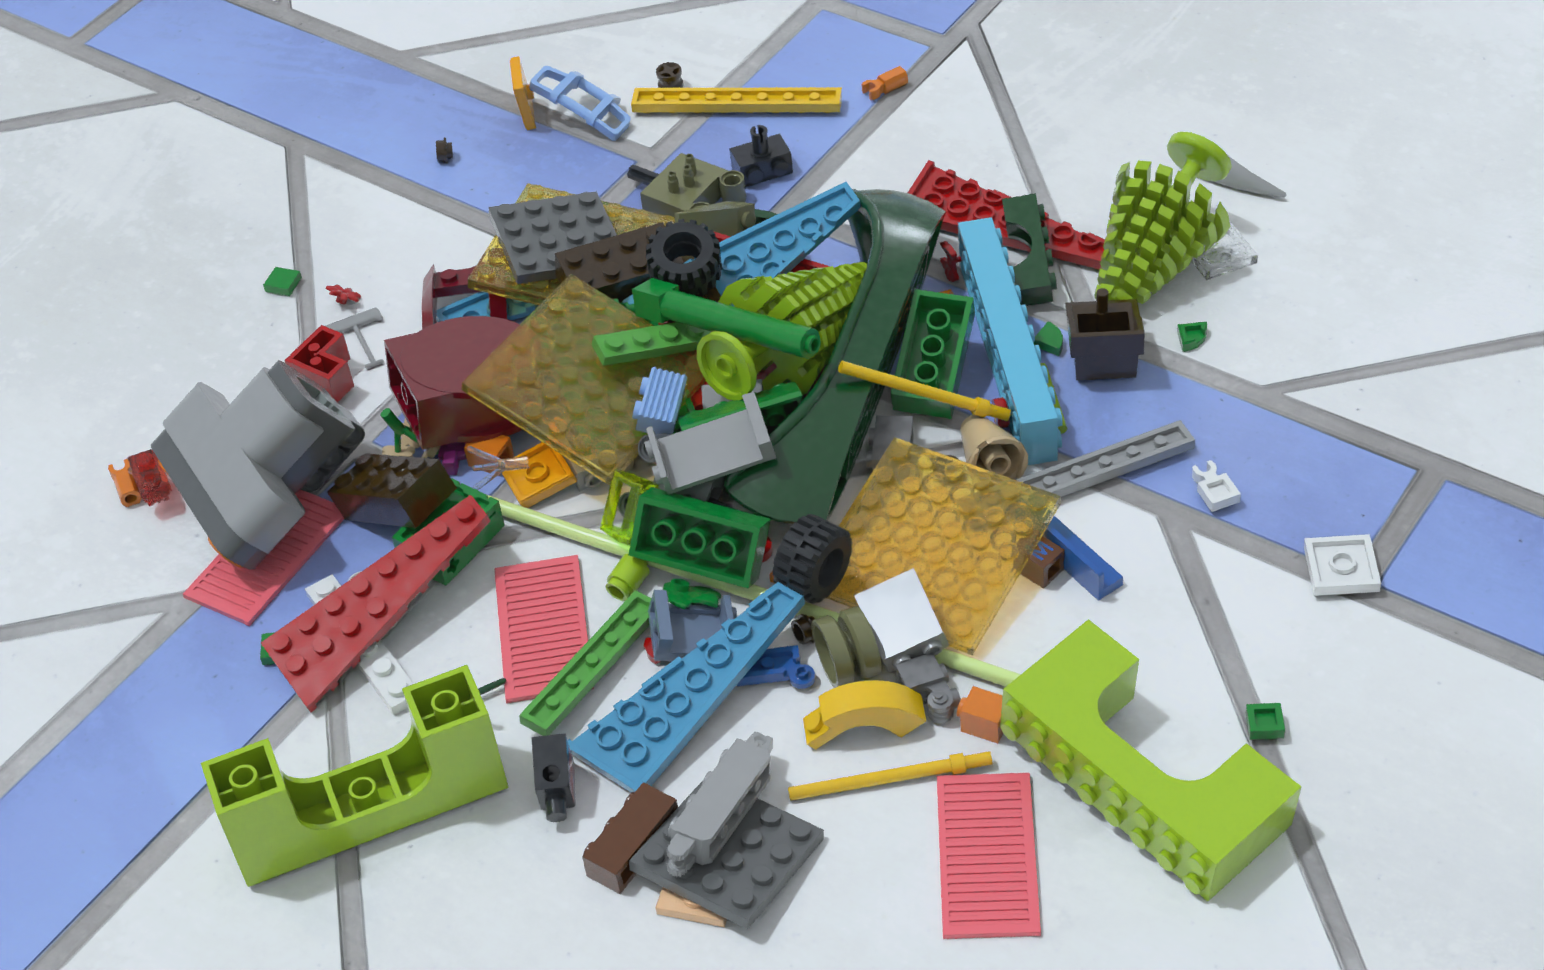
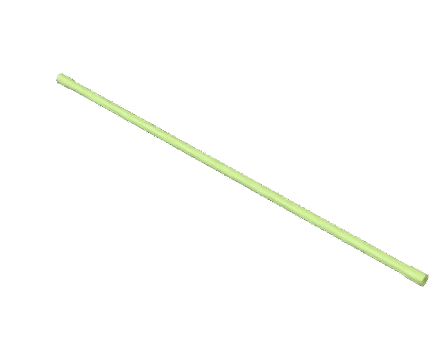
(607, 543)

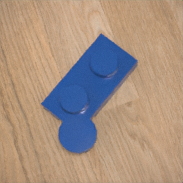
(780, 665)

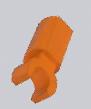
(885, 83)
(125, 484)

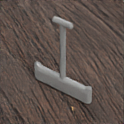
(354, 323)

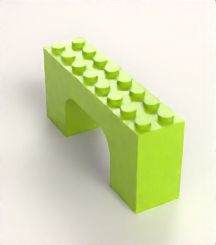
(292, 822)
(1192, 827)

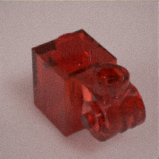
(150, 477)

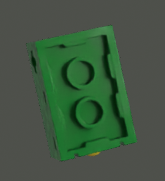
(465, 554)

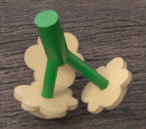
(402, 438)

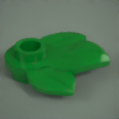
(683, 595)

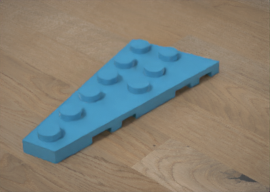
(786, 238)

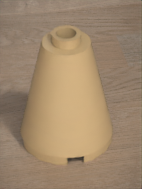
(992, 447)

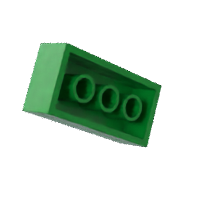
(934, 349)
(699, 537)

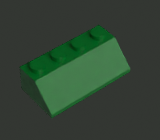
(774, 404)

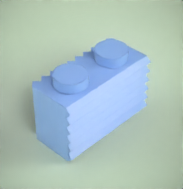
(661, 401)

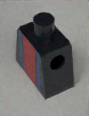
(554, 775)

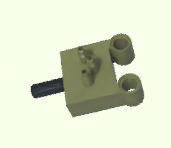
(687, 185)

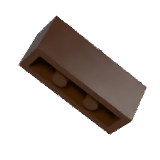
(623, 835)

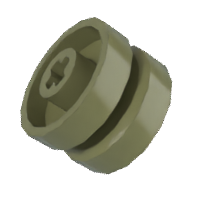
(846, 646)

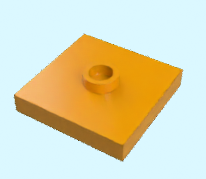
(522, 93)
(544, 477)

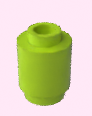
(627, 577)

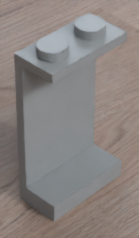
(711, 448)

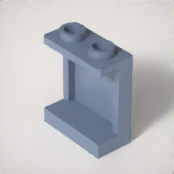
(678, 629)

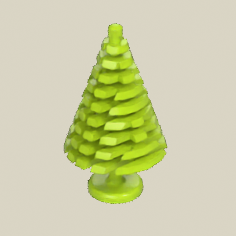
(1154, 224)
(805, 297)

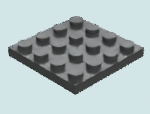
(540, 228)
(747, 870)

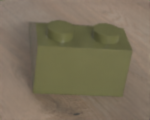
(723, 217)

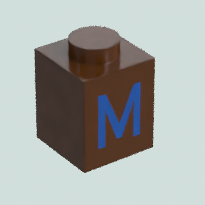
(1044, 563)

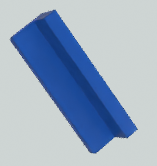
(1083, 562)

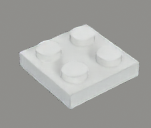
(1342, 565)

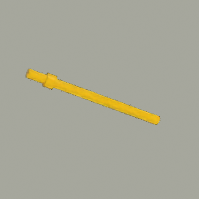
(977, 406)
(956, 764)

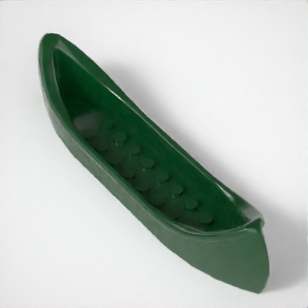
(828, 428)

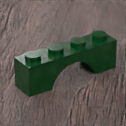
(1023, 223)

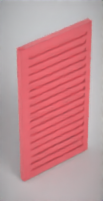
(246, 592)
(539, 622)
(987, 856)

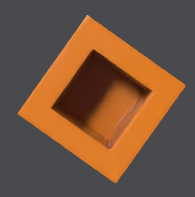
(499, 447)
(981, 714)

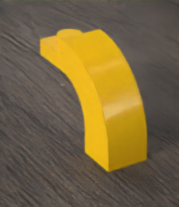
(864, 704)

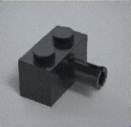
(762, 158)

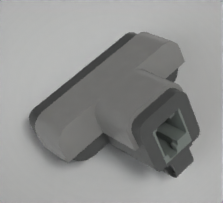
(252, 456)

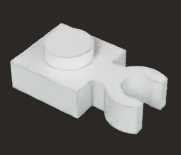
(1215, 489)

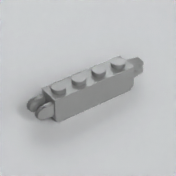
(719, 804)

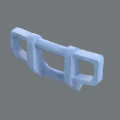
(573, 80)

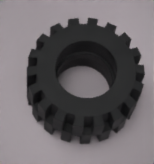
(685, 240)
(813, 558)

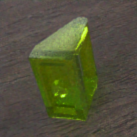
(638, 486)

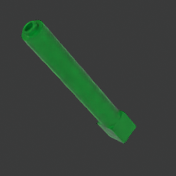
(664, 302)

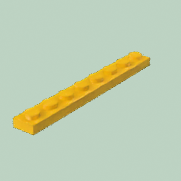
(737, 99)

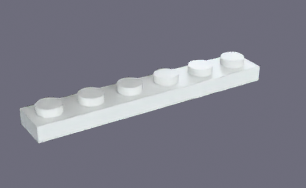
(376, 662)

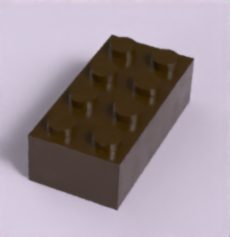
(610, 264)
(391, 489)

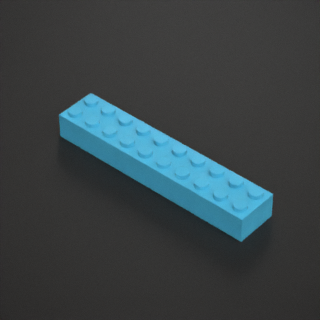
(1009, 340)

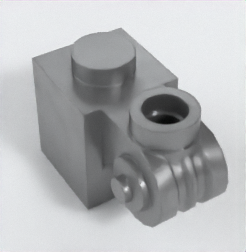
(930, 680)

